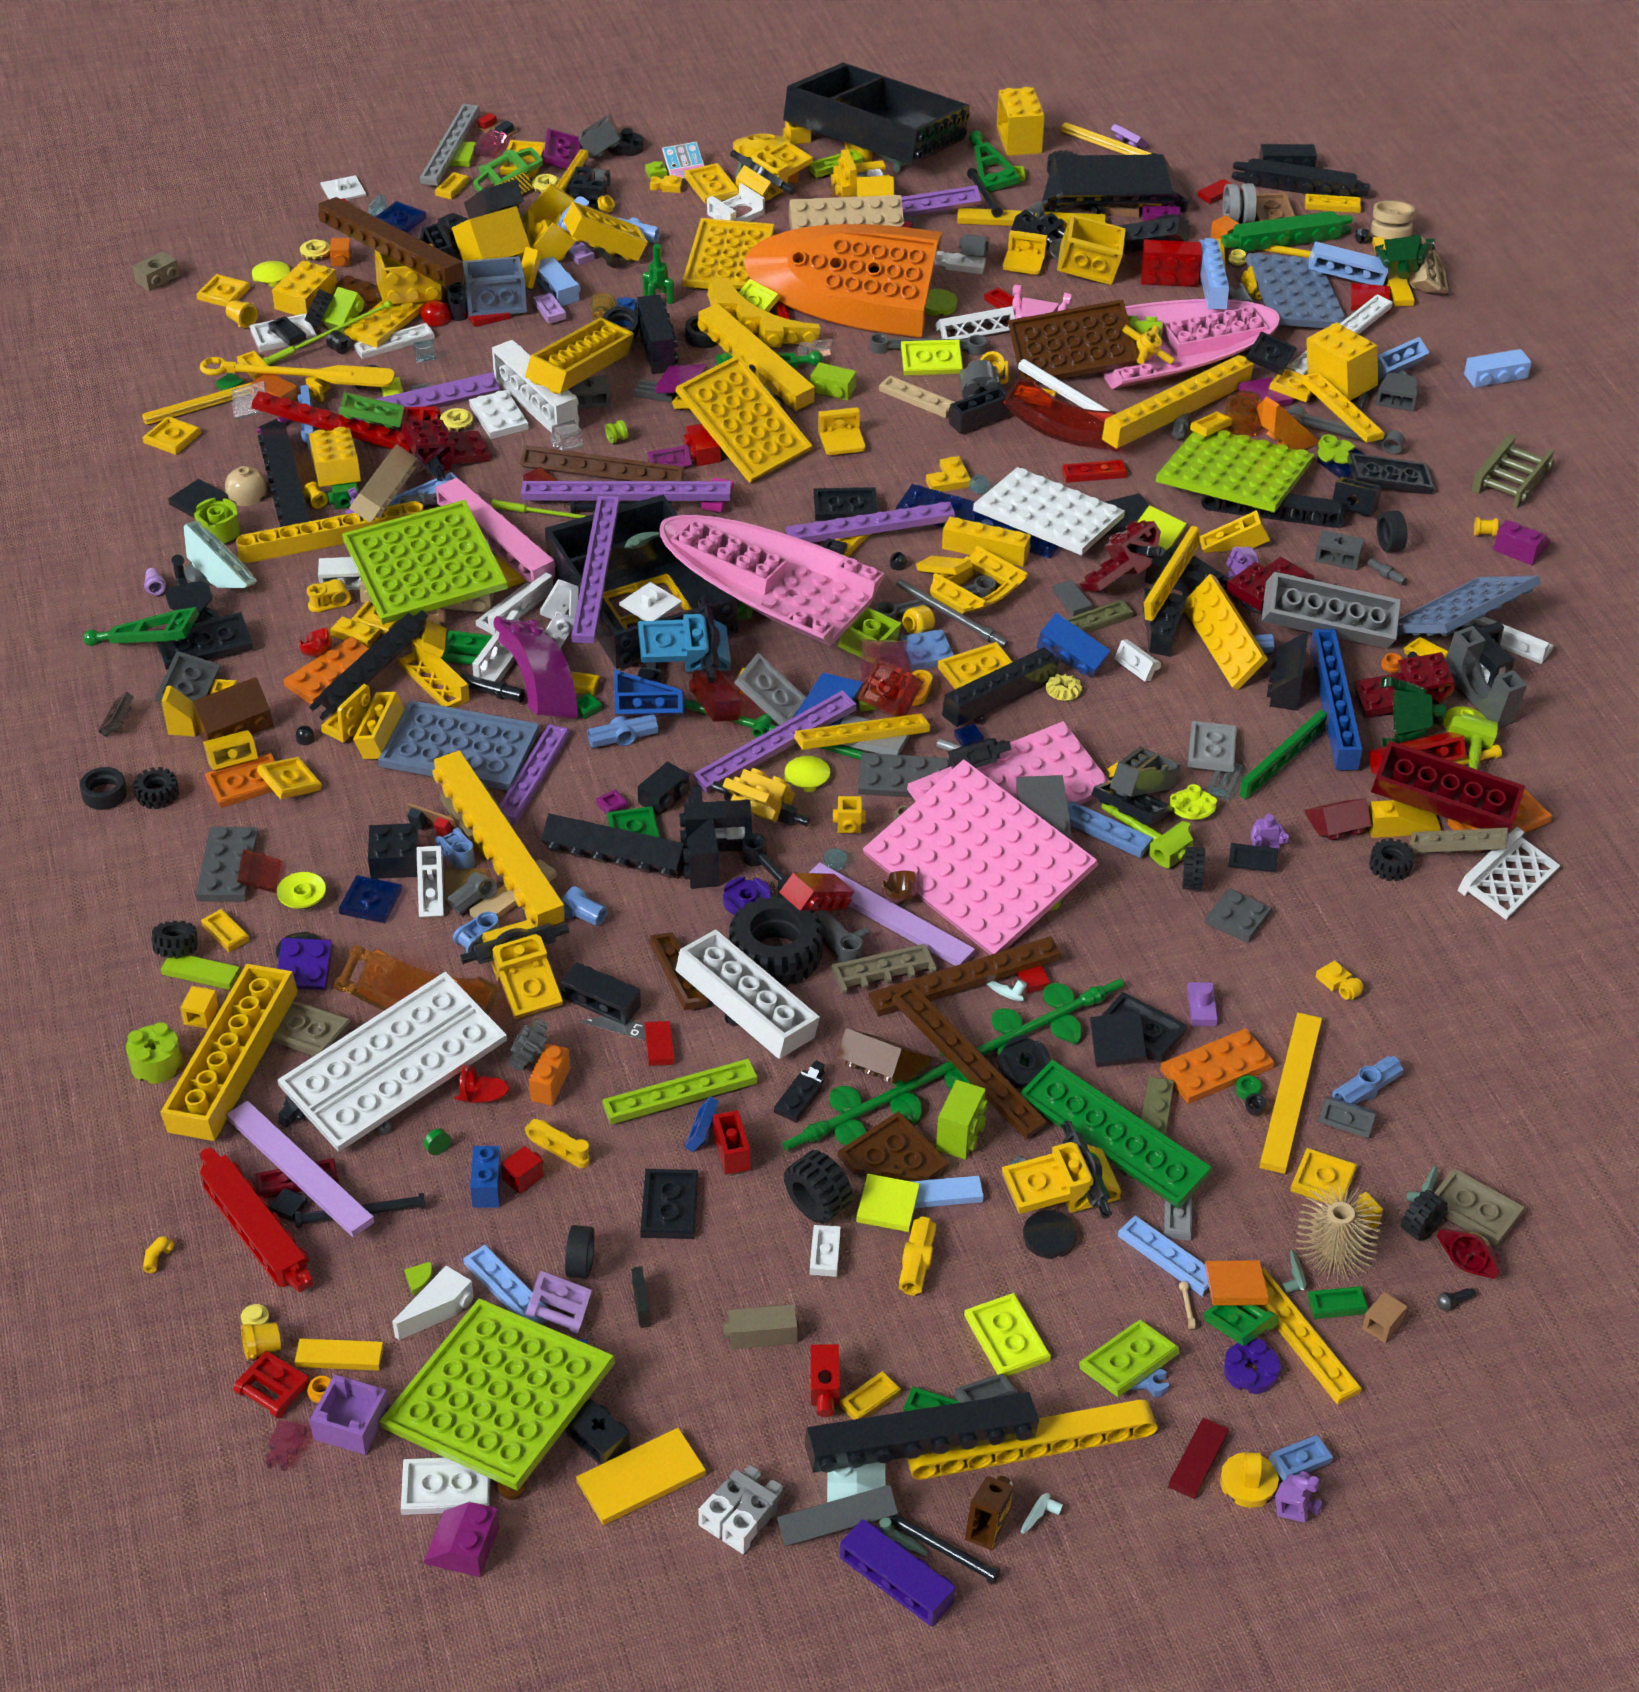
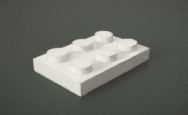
(498, 414)

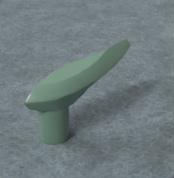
(897, 164)
(640, 539)
(1429, 1184)
(1299, 1280)
(895, 1535)

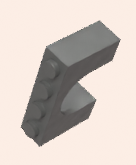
(1507, 691)

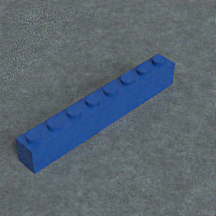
(1335, 699)

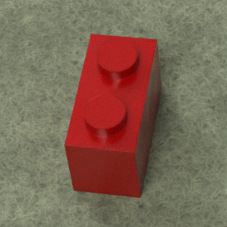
(701, 445)
(731, 1142)

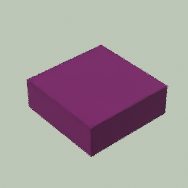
(612, 802)

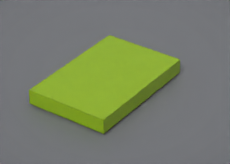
(1129, 1358)

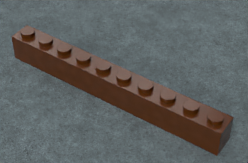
(391, 241)

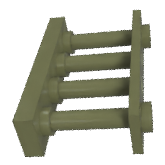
(1499, 458)

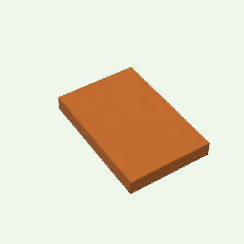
(238, 781)

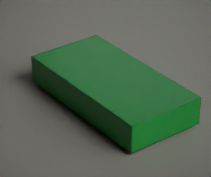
(1337, 1302)

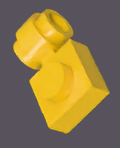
(1336, 977)

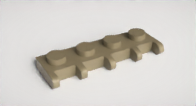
(882, 967)

